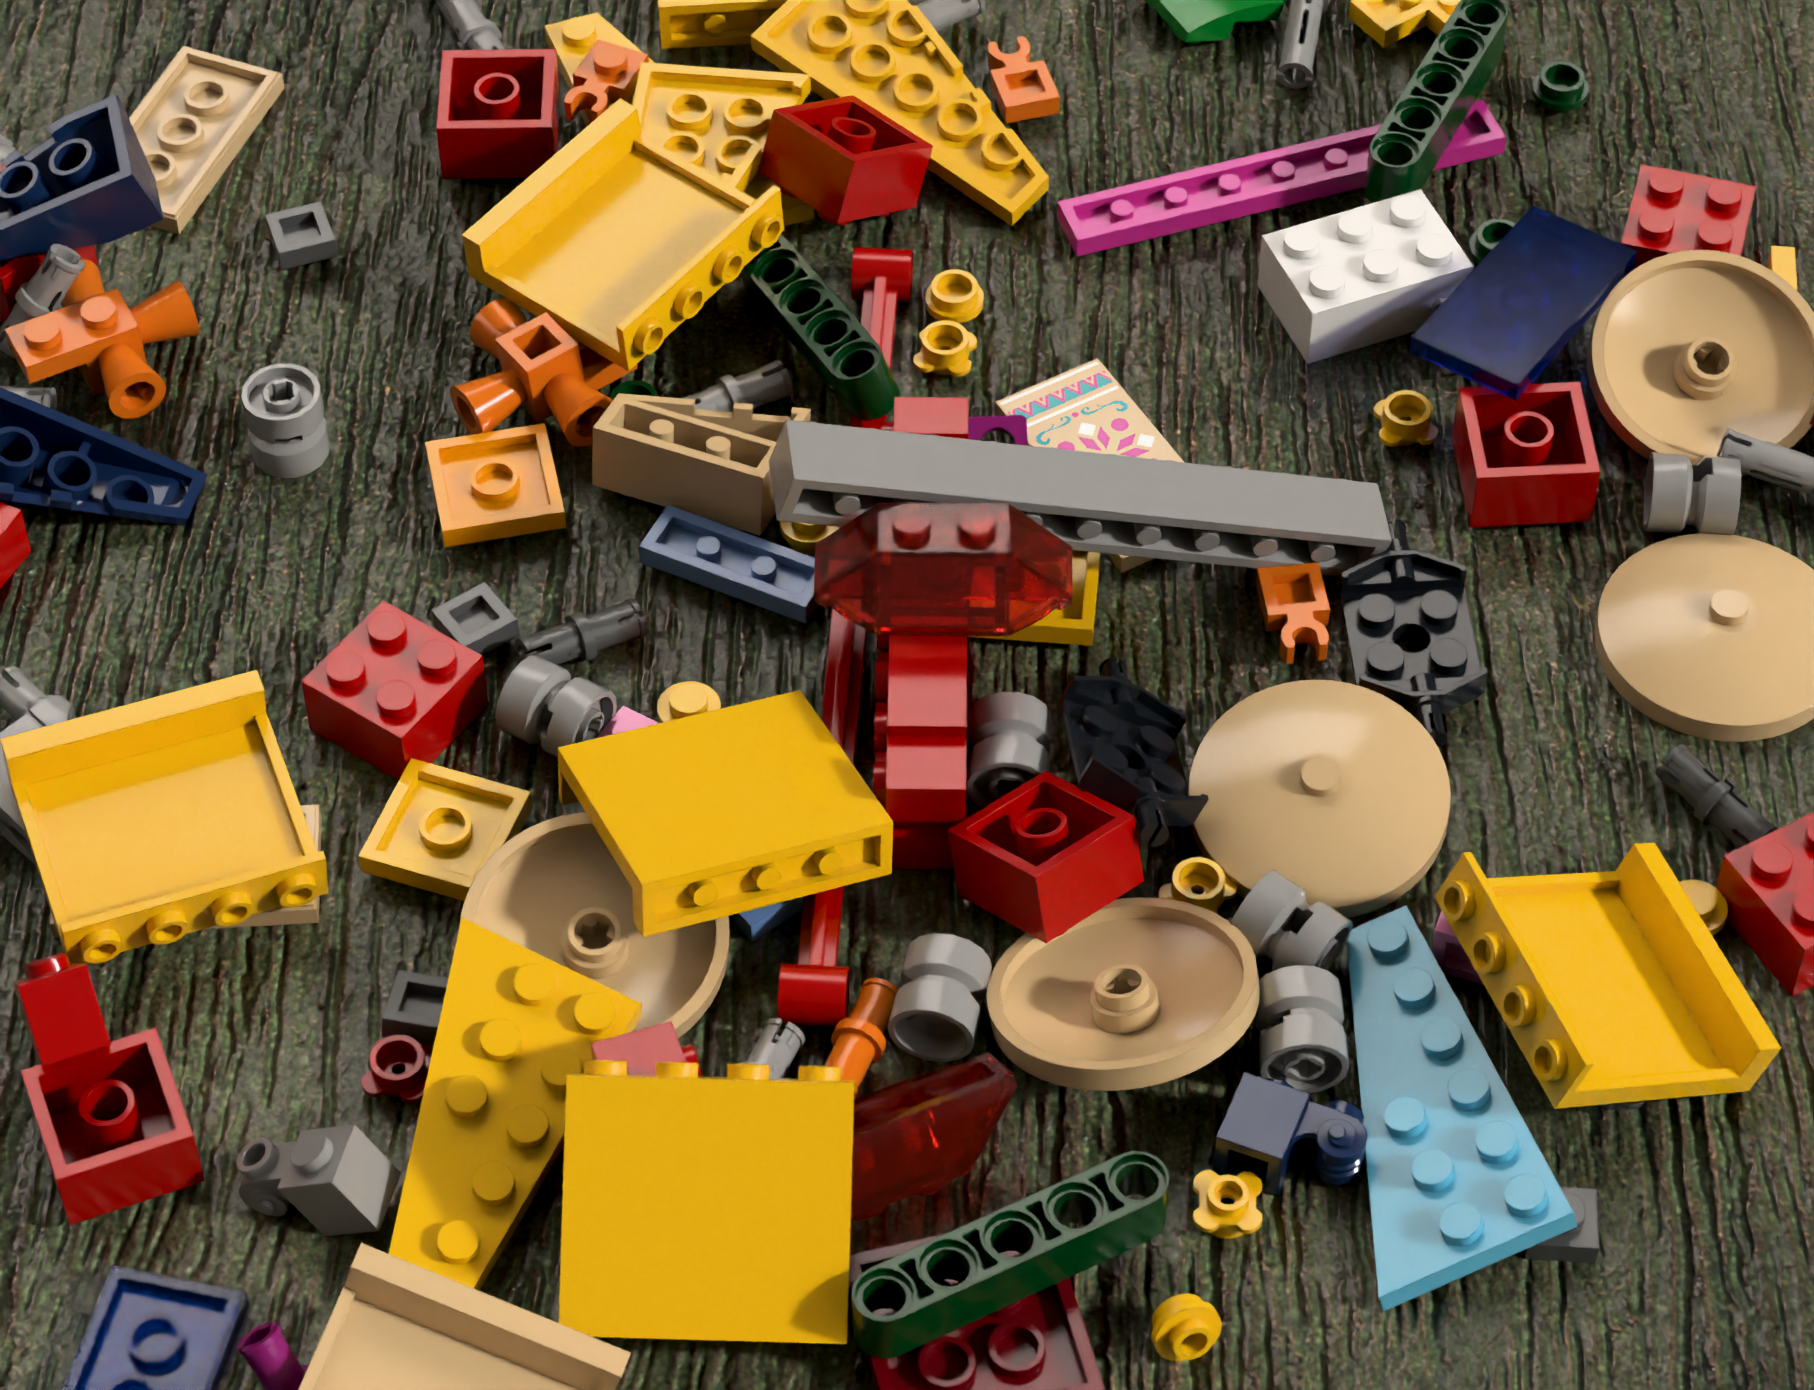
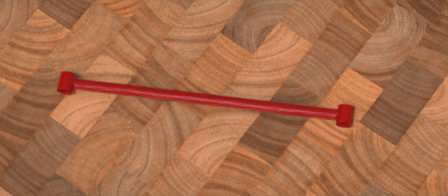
(816, 988)

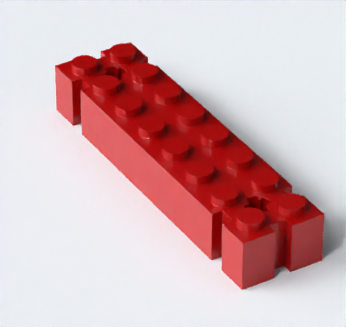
(926, 710)

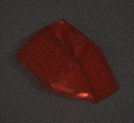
(943, 570)
(924, 1131)

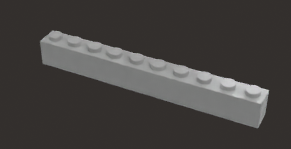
(1085, 497)

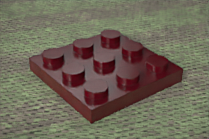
(1019, 1347)

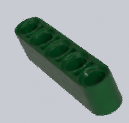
(1436, 99)
(821, 329)
(996, 1281)

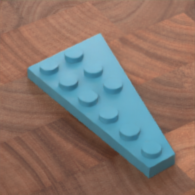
(1445, 1144)

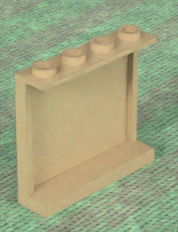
(427, 1332)

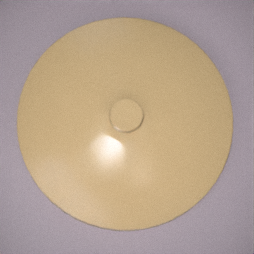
(1702, 350)
(1712, 636)
(1324, 791)
(572, 904)
(1125, 996)

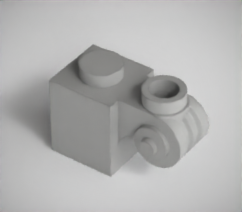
(327, 1174)

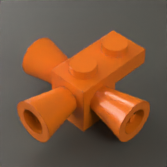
(105, 340)
(540, 372)

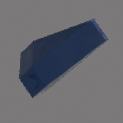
(77, 185)
(85, 469)

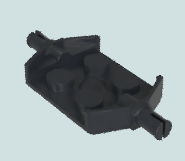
(1416, 599)
(1128, 750)

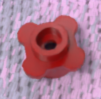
(393, 1054)

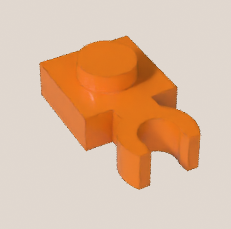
(603, 78)
(1020, 86)
(1297, 604)

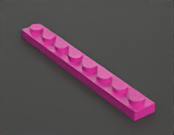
(1248, 185)

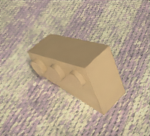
(690, 457)

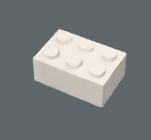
(1360, 274)

